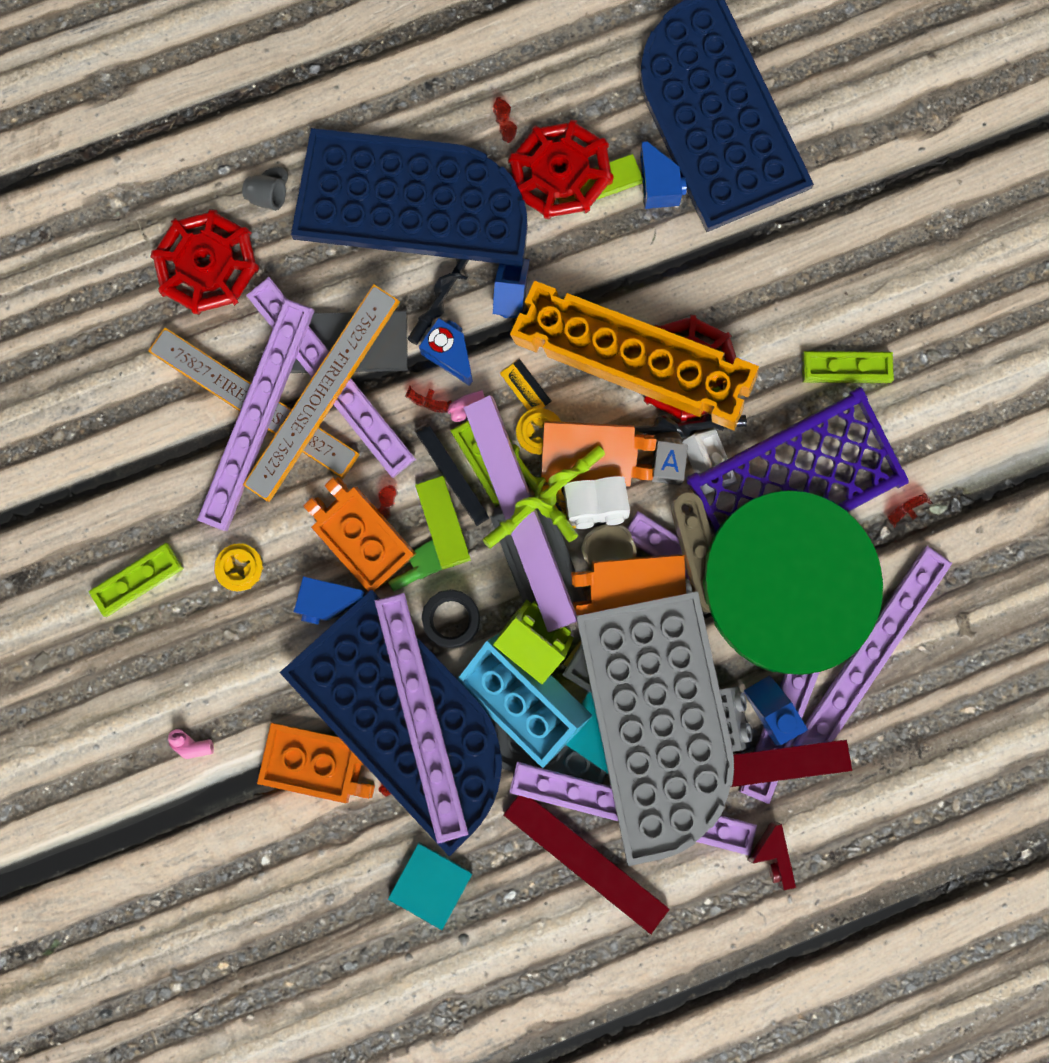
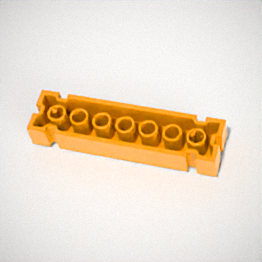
(634, 355)

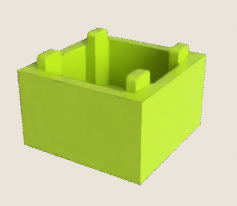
(531, 645)

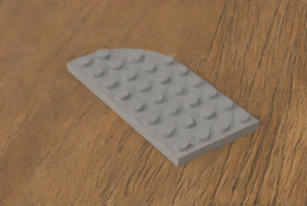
(659, 722)

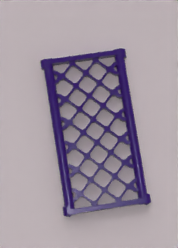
(855, 397)

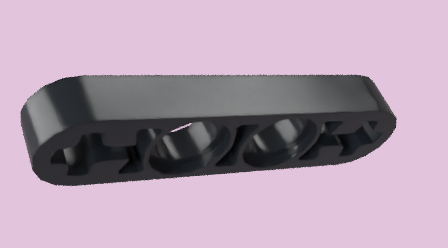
(451, 474)

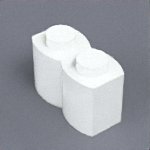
(596, 502)

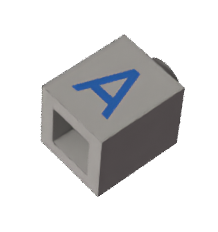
(669, 461)

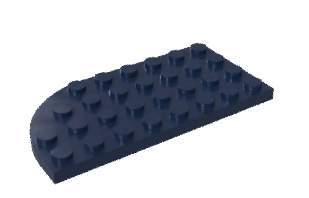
(718, 115)
(409, 198)
(355, 693)

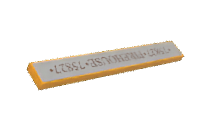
(233, 390)
(321, 393)

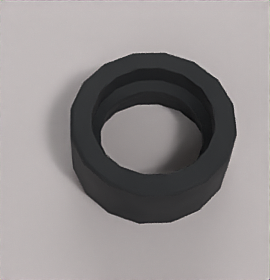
(437, 600)

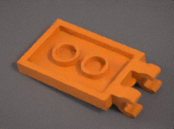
(571, 441)
(359, 535)
(630, 582)
(311, 765)

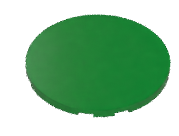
(793, 583)

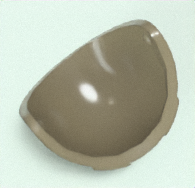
(608, 543)

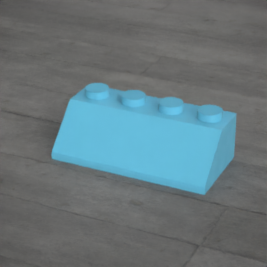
(531, 713)

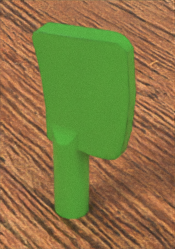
(423, 563)

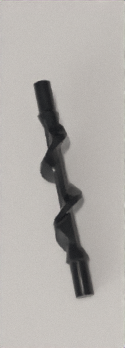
(437, 309)
(685, 429)

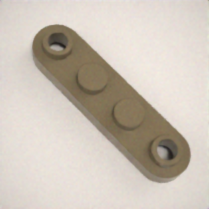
(694, 540)

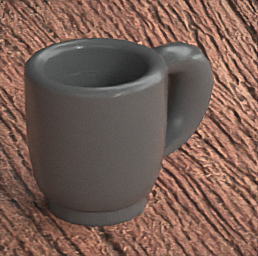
(266, 189)

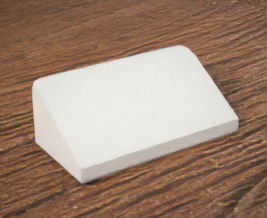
(705, 452)

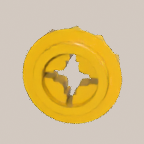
(525, 429)
(225, 564)

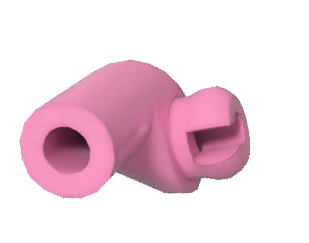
(456, 408)
(187, 747)

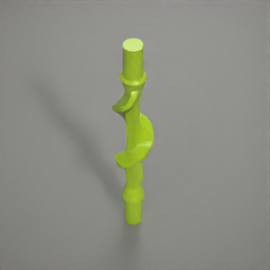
(536, 483)
(545, 499)

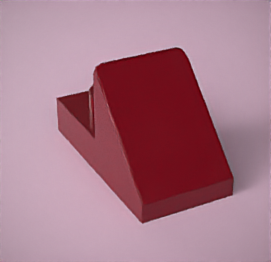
(774, 847)

